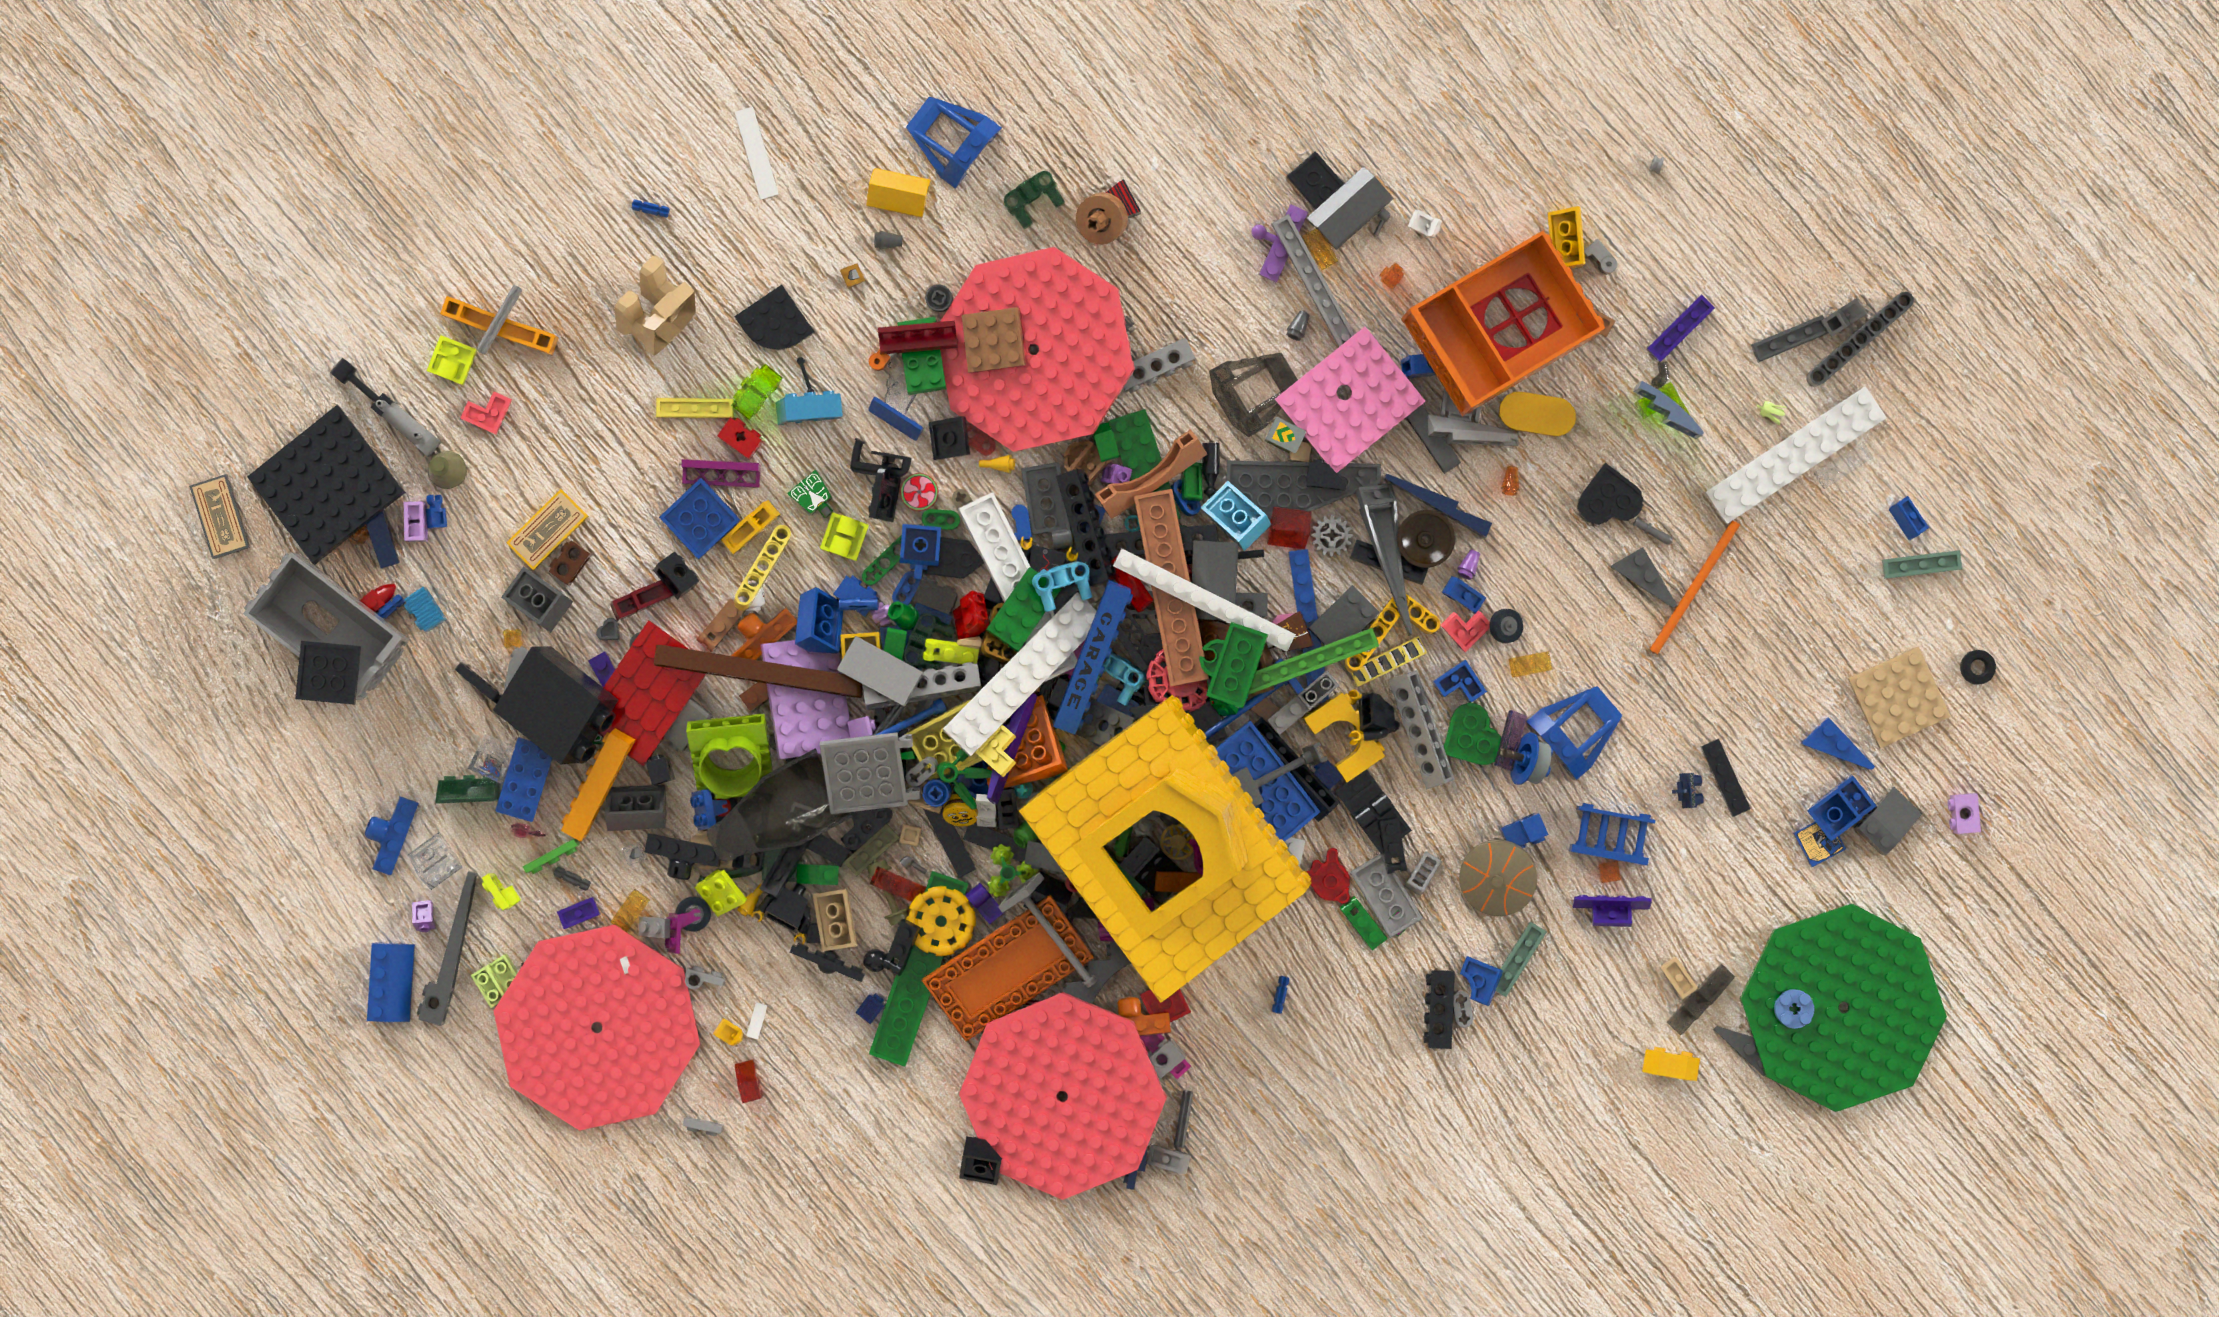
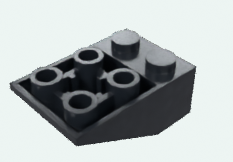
(1143, 864)

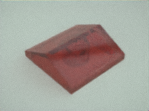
(1289, 528)

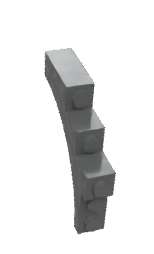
(1103, 972)

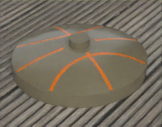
(1498, 877)

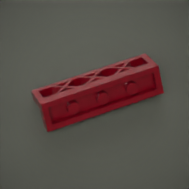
(917, 337)

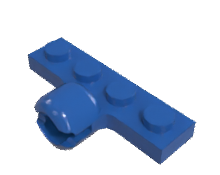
(391, 834)

